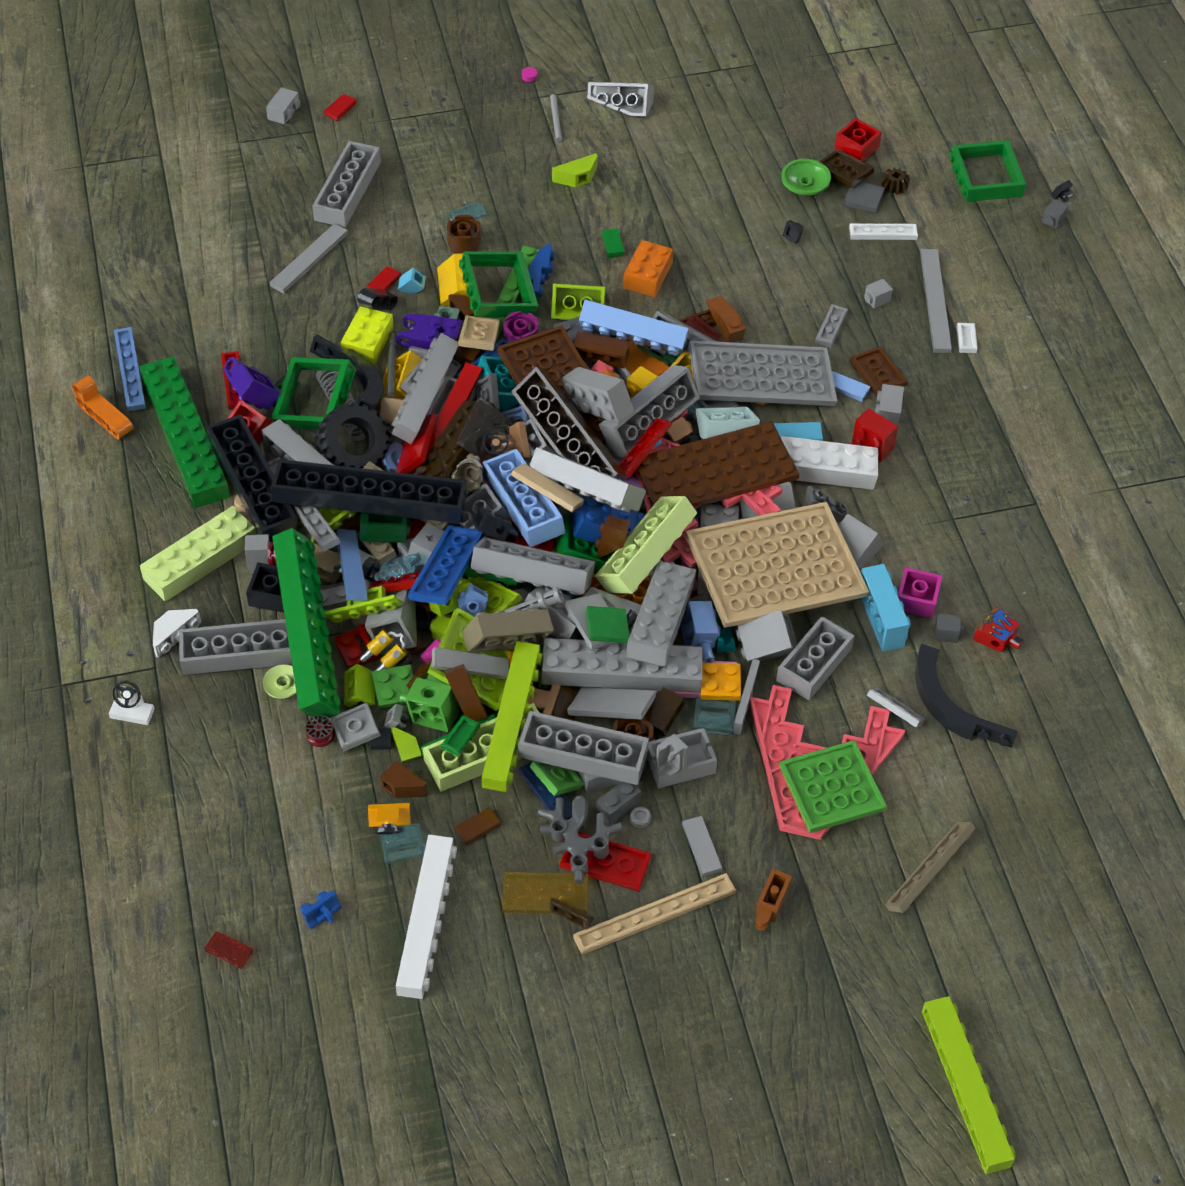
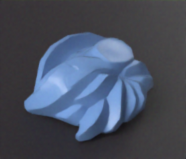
(392, 457)

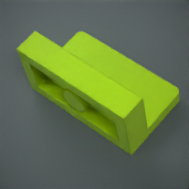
(358, 686)

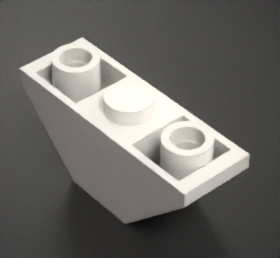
(168, 625)

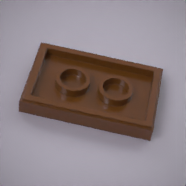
(877, 369)

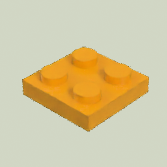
(721, 681)

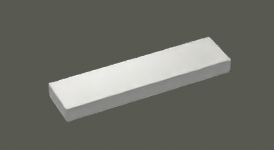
(883, 232)

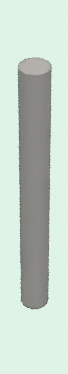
(556, 121)

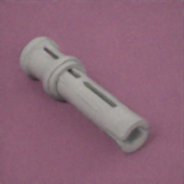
(542, 601)

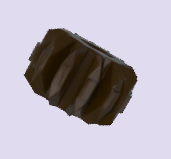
(895, 180)

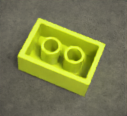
(368, 333)

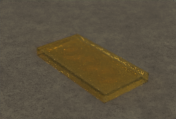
(533, 891)

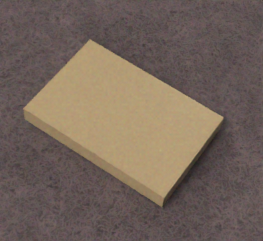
(479, 333)

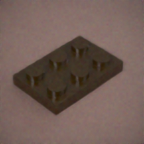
(847, 168)

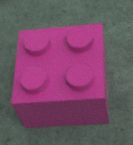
(919, 592)

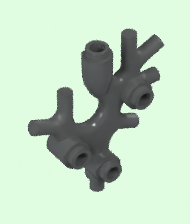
(567, 831)

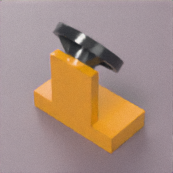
(389, 817)

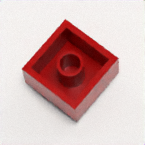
(858, 139)
(875, 431)

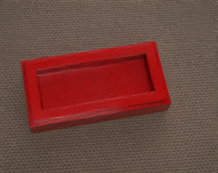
(340, 107)
(385, 279)

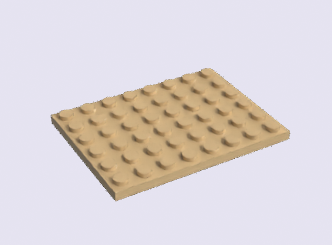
(776, 563)

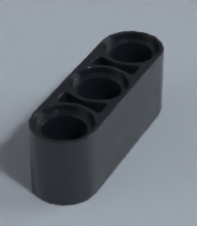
(377, 299)

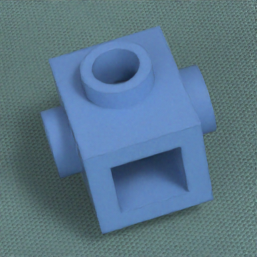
(473, 600)

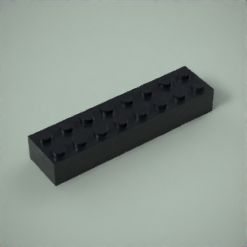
(250, 476)

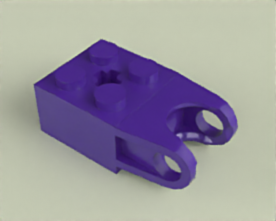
(426, 328)
(251, 384)

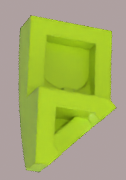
(406, 745)

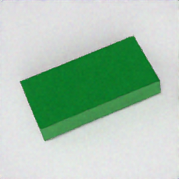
(612, 242)
(460, 736)

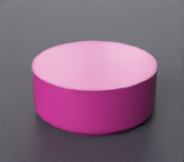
(529, 74)

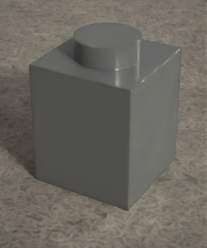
(1055, 213)
(948, 628)

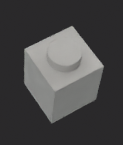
(878, 293)

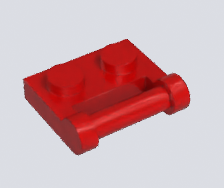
(350, 648)

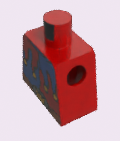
(998, 631)

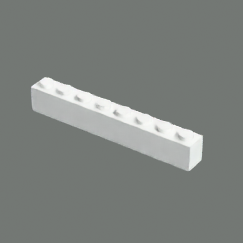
(425, 917)

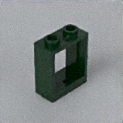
(384, 528)

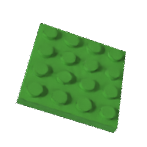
(832, 786)

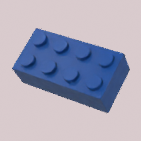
(588, 519)

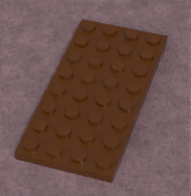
(549, 351)
(719, 466)

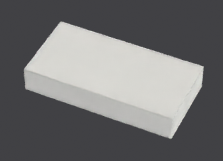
(967, 338)

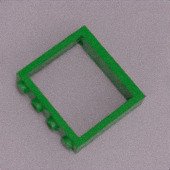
(993, 191)
(498, 259)
(338, 397)

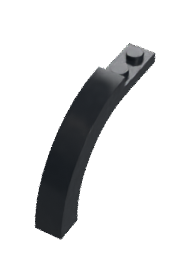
(365, 373)
(949, 713)

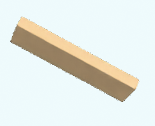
(547, 487)

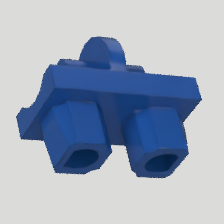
(321, 910)

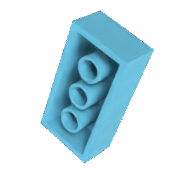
(884, 608)

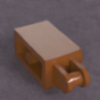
(772, 898)

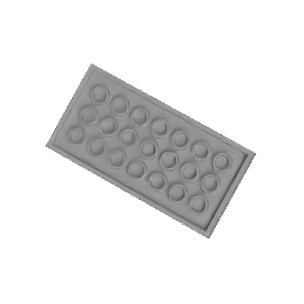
(762, 373)

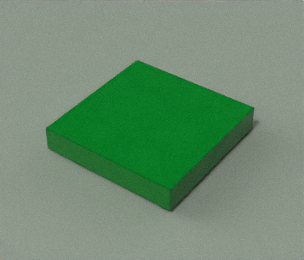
(607, 624)

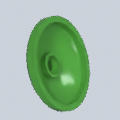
(806, 177)

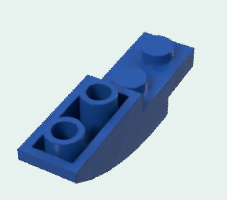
(540, 269)

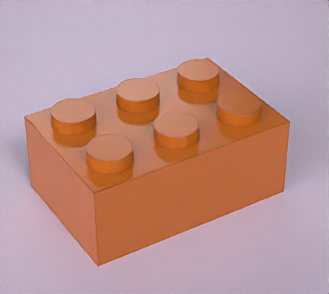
(648, 268)

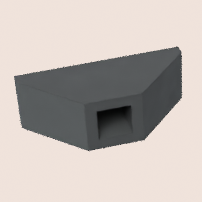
(816, 496)

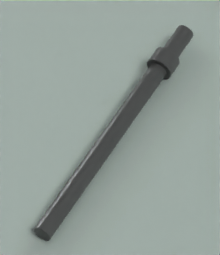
(392, 346)

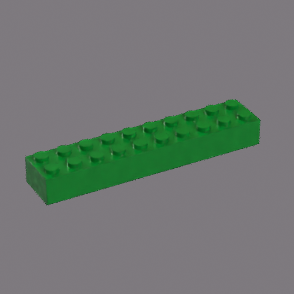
(184, 432)
(306, 624)

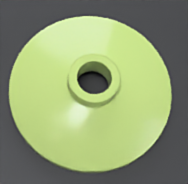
(275, 678)

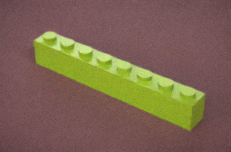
(511, 716)
(968, 1085)

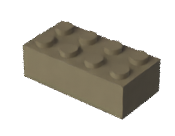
(503, 629)

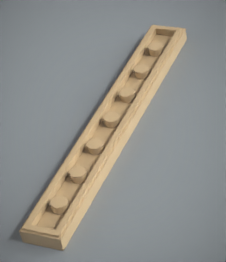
(654, 913)

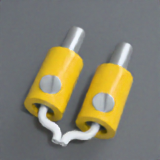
(379, 643)

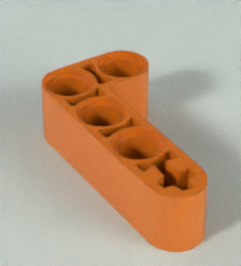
(100, 409)

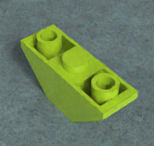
(576, 172)

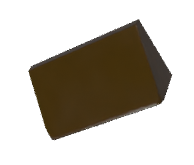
(564, 700)
(571, 913)

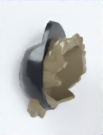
(472, 471)

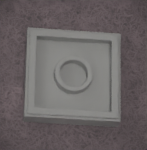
(355, 727)

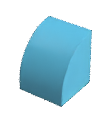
(412, 282)

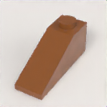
(726, 319)

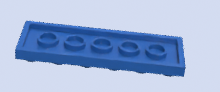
(445, 566)

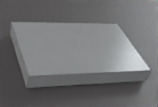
(577, 611)

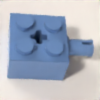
(700, 628)

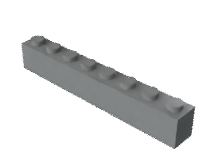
(424, 388)

